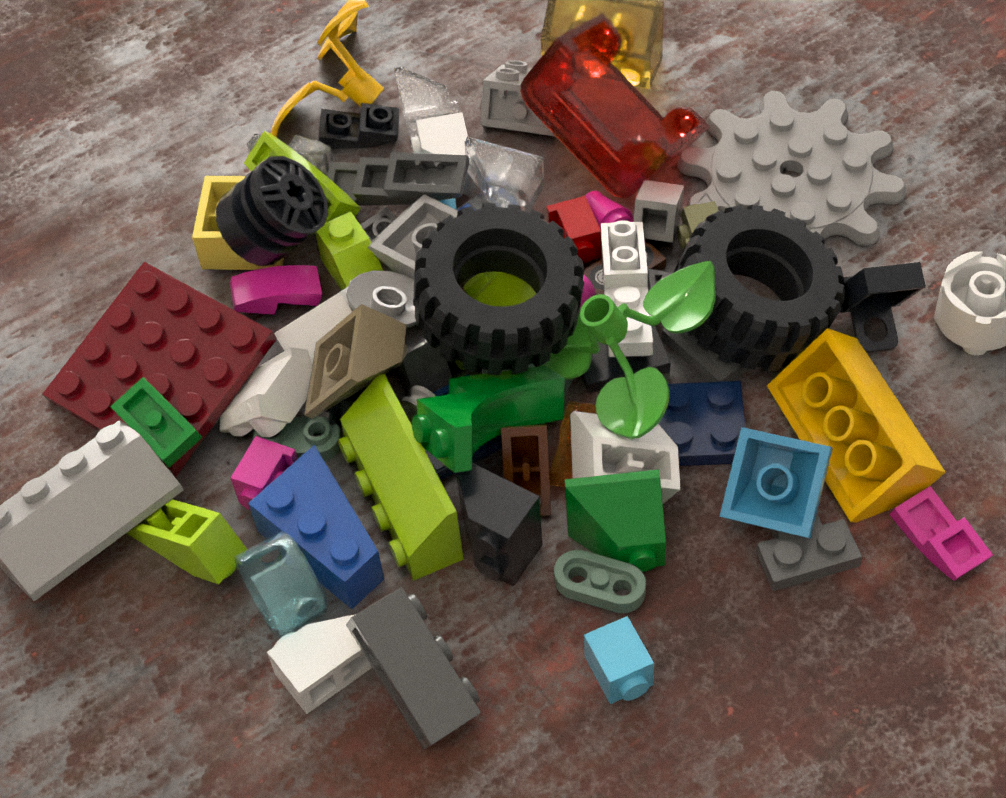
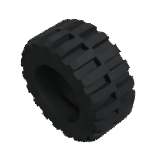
(497, 242)
(784, 259)

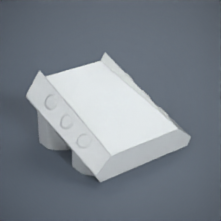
(270, 395)

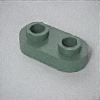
(299, 436)
(602, 579)

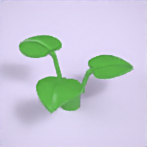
(639, 400)

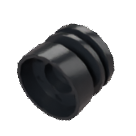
(271, 211)

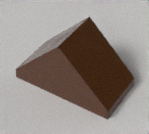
(528, 461)

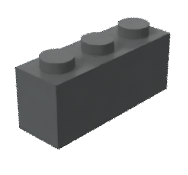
(414, 666)

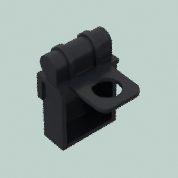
(873, 294)

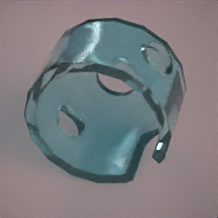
(284, 588)

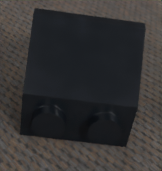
(499, 523)

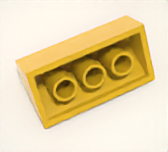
(843, 402)

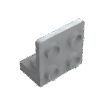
(503, 102)

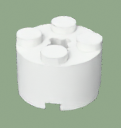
(974, 303)

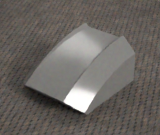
(403, 238)

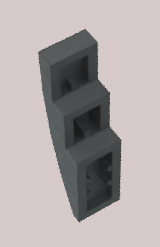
(401, 178)

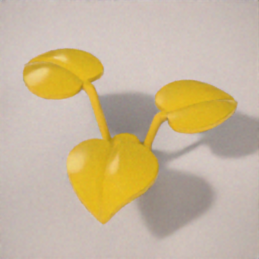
(355, 82)

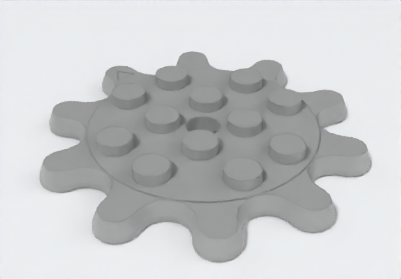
(834, 166)

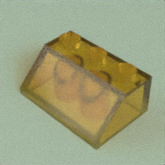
(636, 20)

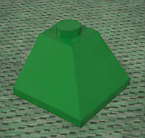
(618, 516)

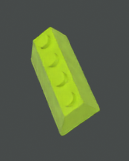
(401, 482)

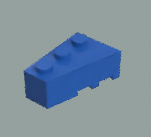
(323, 524)

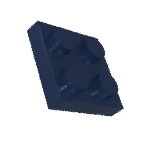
(704, 421)

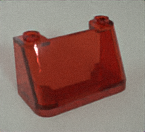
(602, 113)

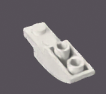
(627, 280)

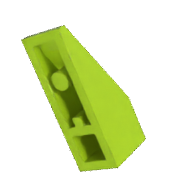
(191, 539)

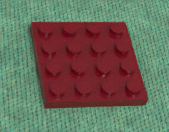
(173, 338)

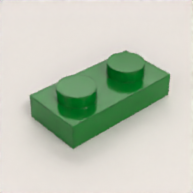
(156, 421)

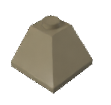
(353, 356)

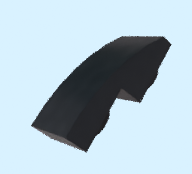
(369, 128)

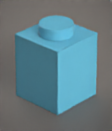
(619, 660)

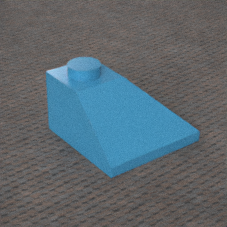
(776, 482)

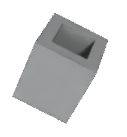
(659, 209)

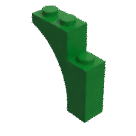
(479, 406)

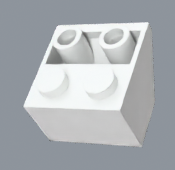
(602, 452)

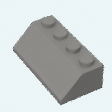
(81, 508)

